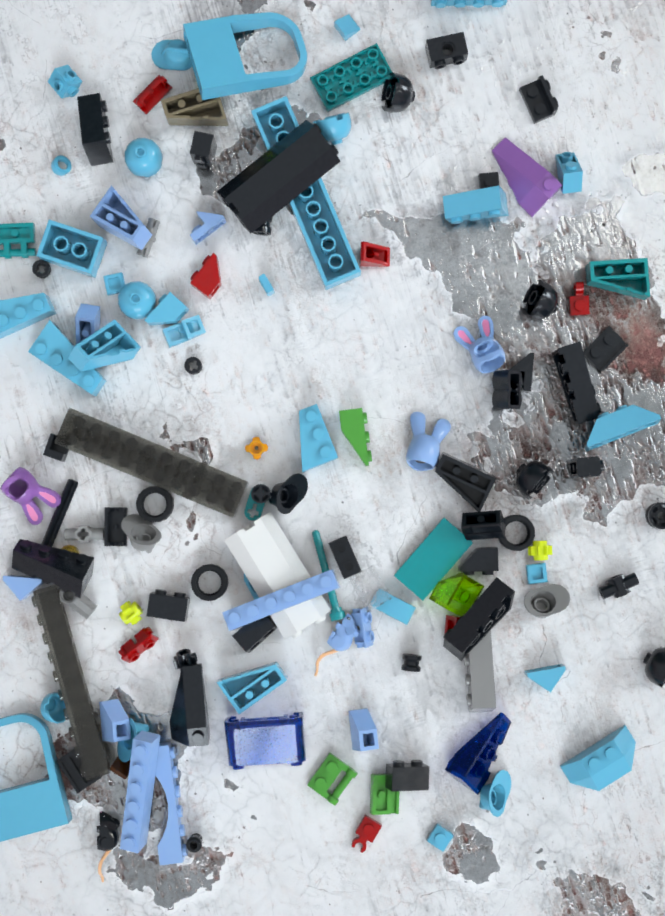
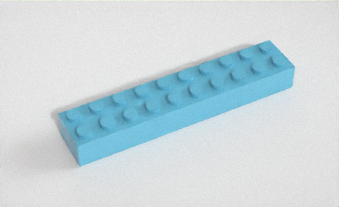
(313, 206)

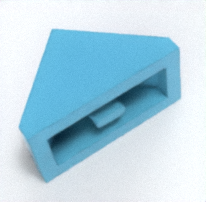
(546, 676)

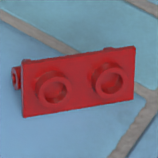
(152, 94)
(145, 640)

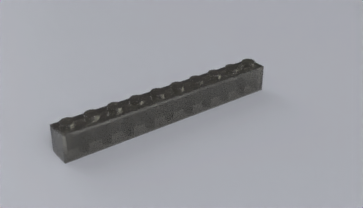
(71, 682)

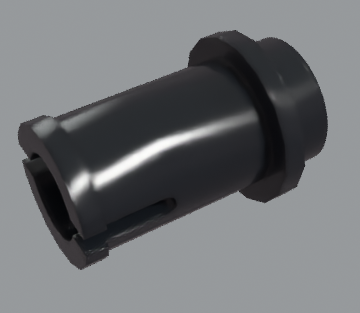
(195, 846)

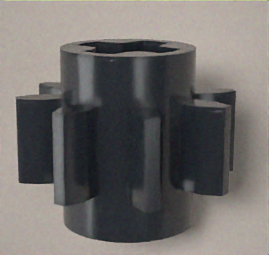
(184, 657)

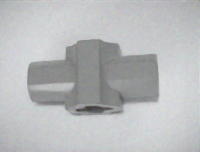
(75, 534)

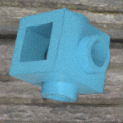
(65, 81)

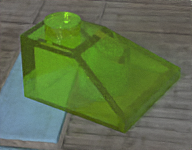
(457, 593)

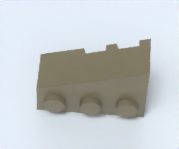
(191, 110)

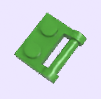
(326, 776)

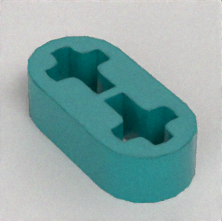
(250, 503)

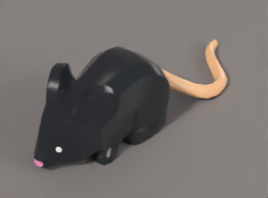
(108, 836)

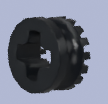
(47, 269)
(194, 371)

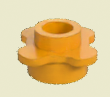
(261, 448)

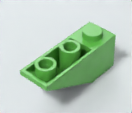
(352, 427)

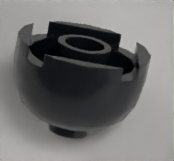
(397, 93)
(540, 300)
(532, 477)
(656, 666)

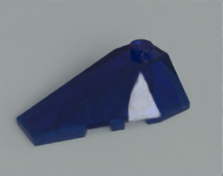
(473, 760)

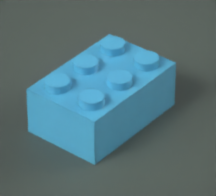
(72, 248)

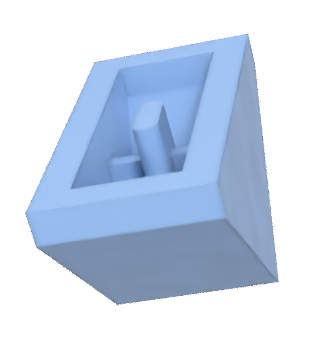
(22, 585)

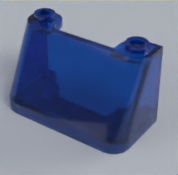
(265, 740)

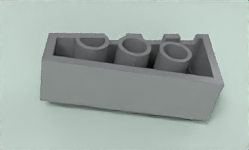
(480, 677)

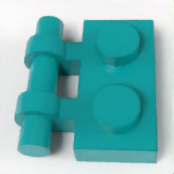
(17, 234)

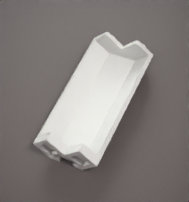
(274, 565)

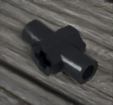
(618, 586)

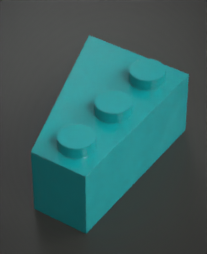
(620, 276)

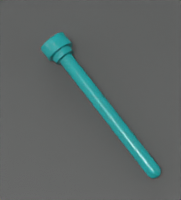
(336, 611)

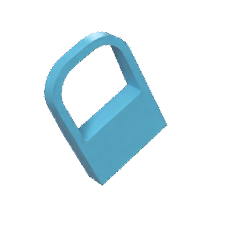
(217, 57)
(37, 803)

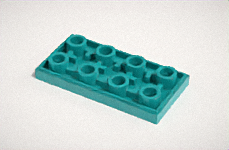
(351, 77)
(433, 559)

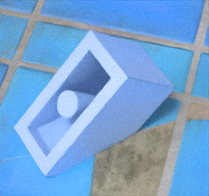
(87, 321)

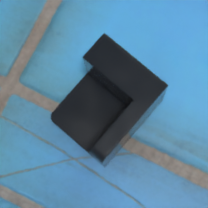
(55, 451)

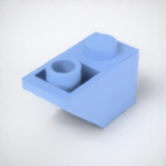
(114, 721)
(362, 730)

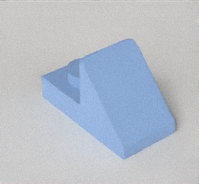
(211, 224)

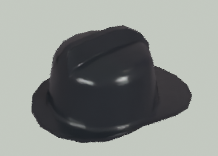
(289, 493)

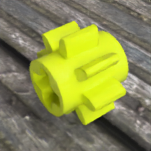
(540, 550)
(130, 612)

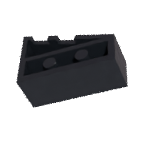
(94, 129)
(466, 479)

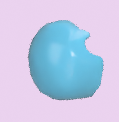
(52, 708)

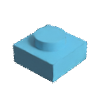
(440, 837)

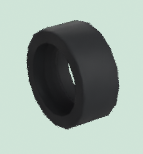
(140, 504)
(530, 533)
(195, 585)

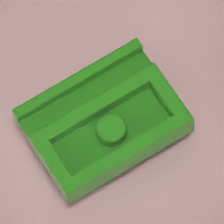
(382, 799)

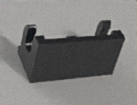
(112, 526)
(254, 633)

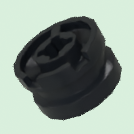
(651, 515)

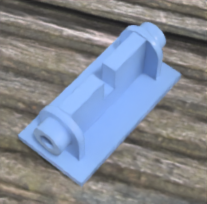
(363, 620)

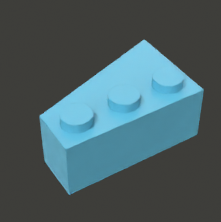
(104, 347)
(251, 685)

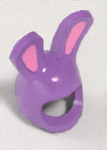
(22, 488)

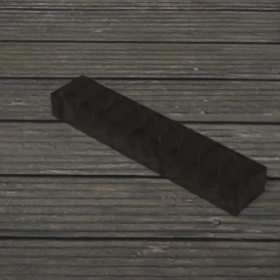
(151, 462)

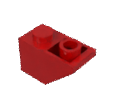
(208, 278)

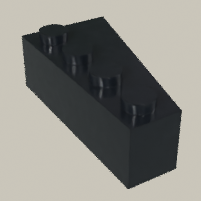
(53, 565)
(479, 619)

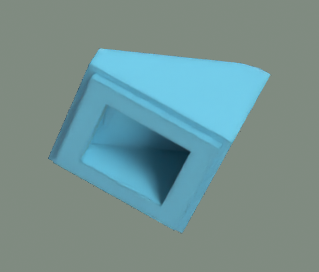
(346, 27)

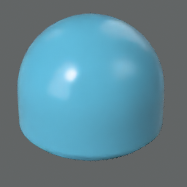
(55, 167)

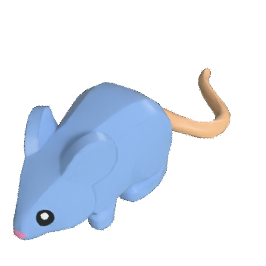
(341, 638)

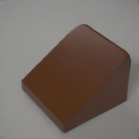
(120, 768)

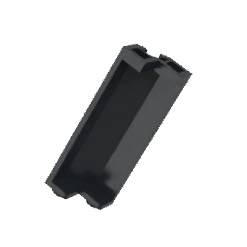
(279, 175)

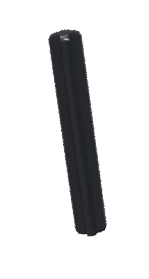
(60, 513)

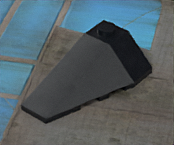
(189, 713)

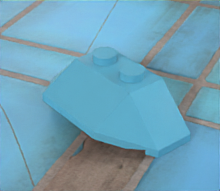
(620, 424)
(602, 761)

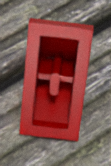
(374, 255)

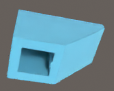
(569, 172)
(169, 311)

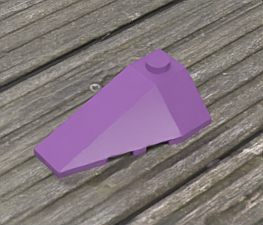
(526, 177)

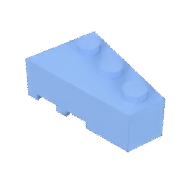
(119, 219)

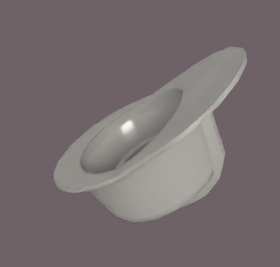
(141, 532)
(547, 600)

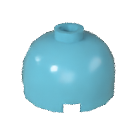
(335, 127)
(143, 157)
(136, 299)

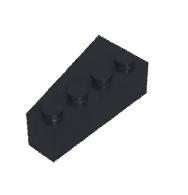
(576, 383)

